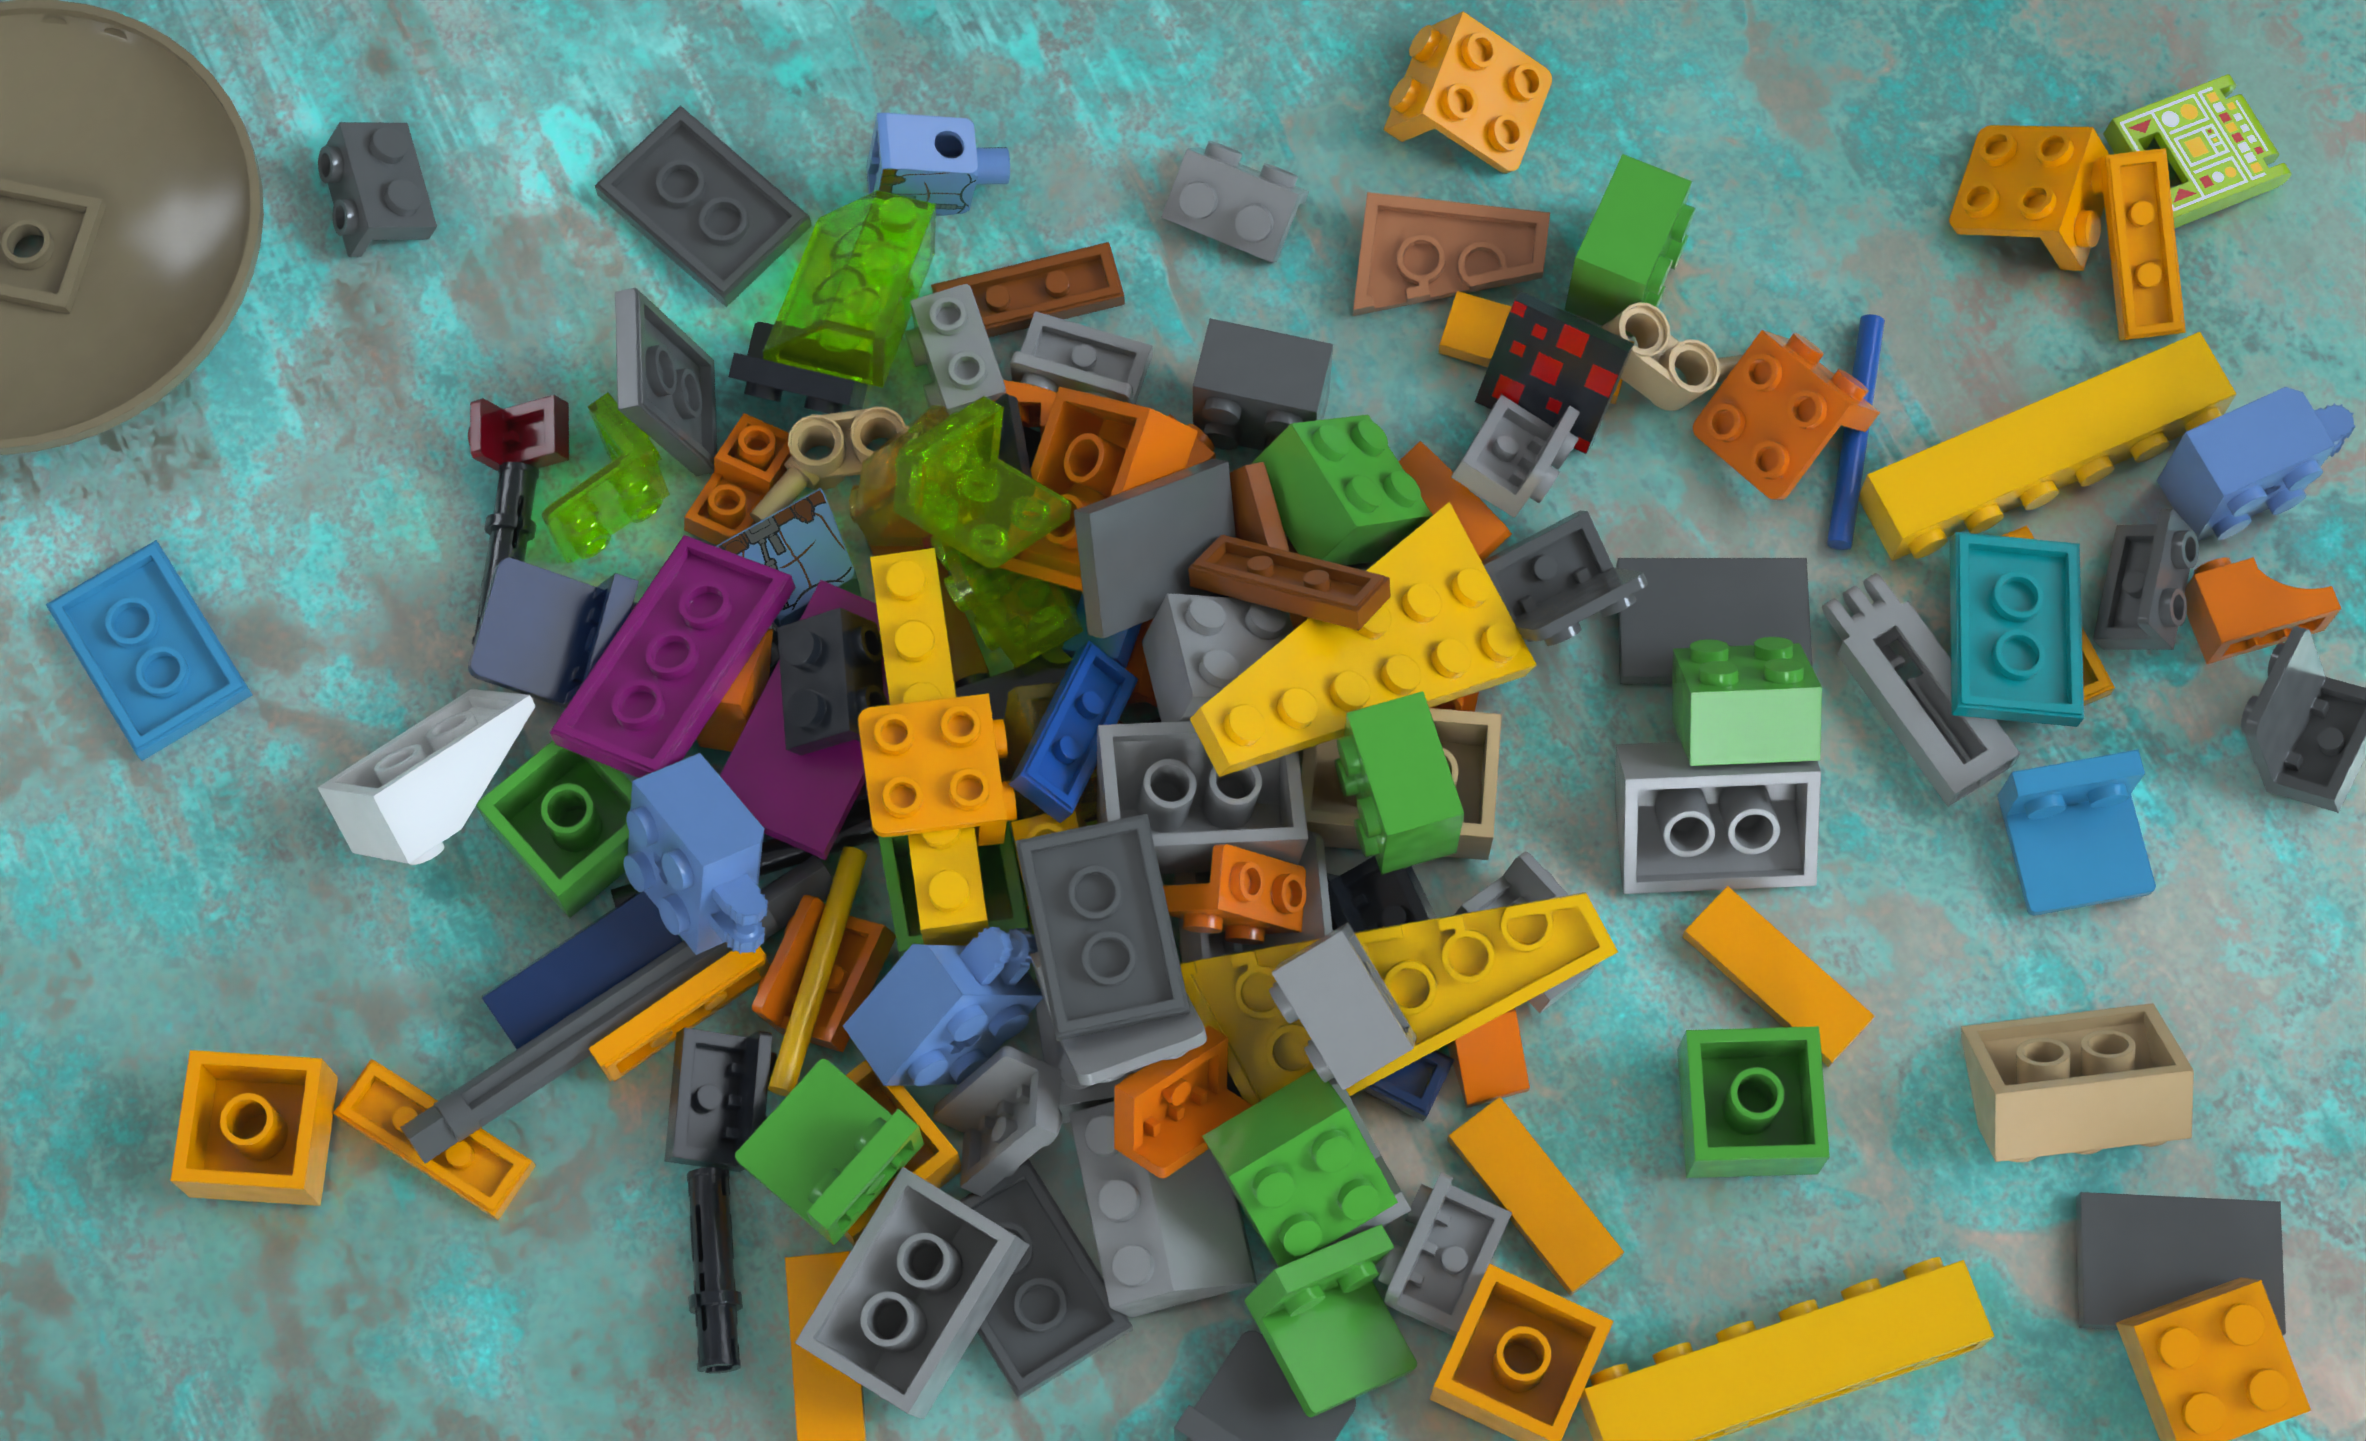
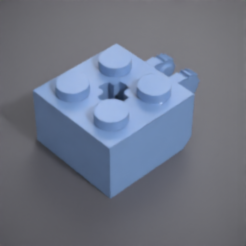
(2252, 461)
(697, 856)
(947, 1008)

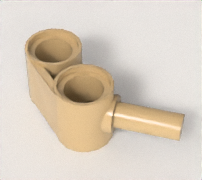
(1653, 362)
(846, 434)

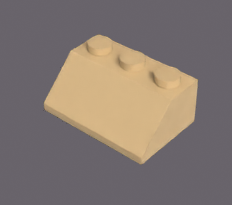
(2078, 1082)

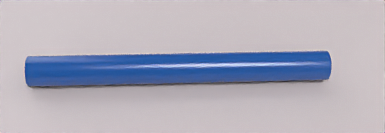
(1855, 441)

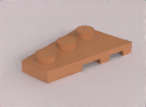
(1433, 248)

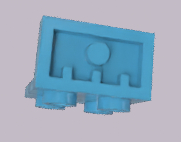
(2077, 833)

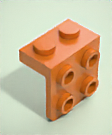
(1780, 412)

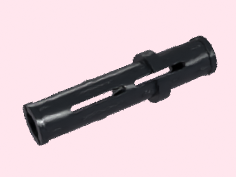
(511, 521)
(715, 1293)

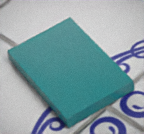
(2016, 629)

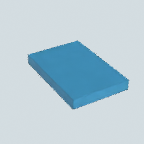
(149, 650)

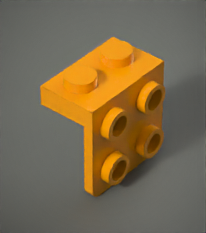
(1470, 91)
(2035, 186)
(936, 768)

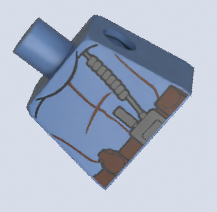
(932, 160)
(801, 543)

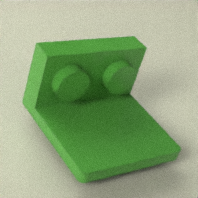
(829, 1150)
(1332, 1323)

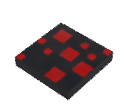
(1553, 363)

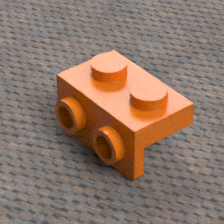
(1244, 898)
(850, 983)
(1172, 1105)

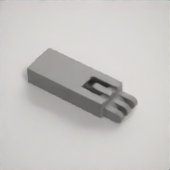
(1949, 749)

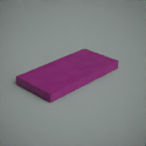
(673, 659)
(791, 794)

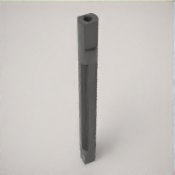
(568, 1041)

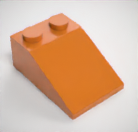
(1092, 453)

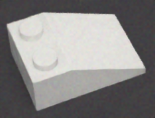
(426, 779)

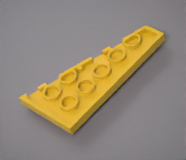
(1433, 635)
(1440, 971)

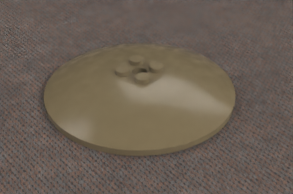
(143, 211)

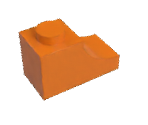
(2244, 610)

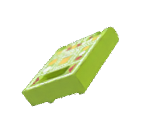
(2210, 145)

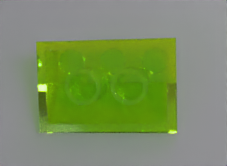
(856, 288)

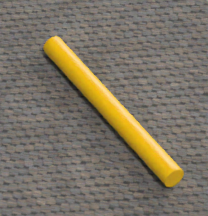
(817, 971)

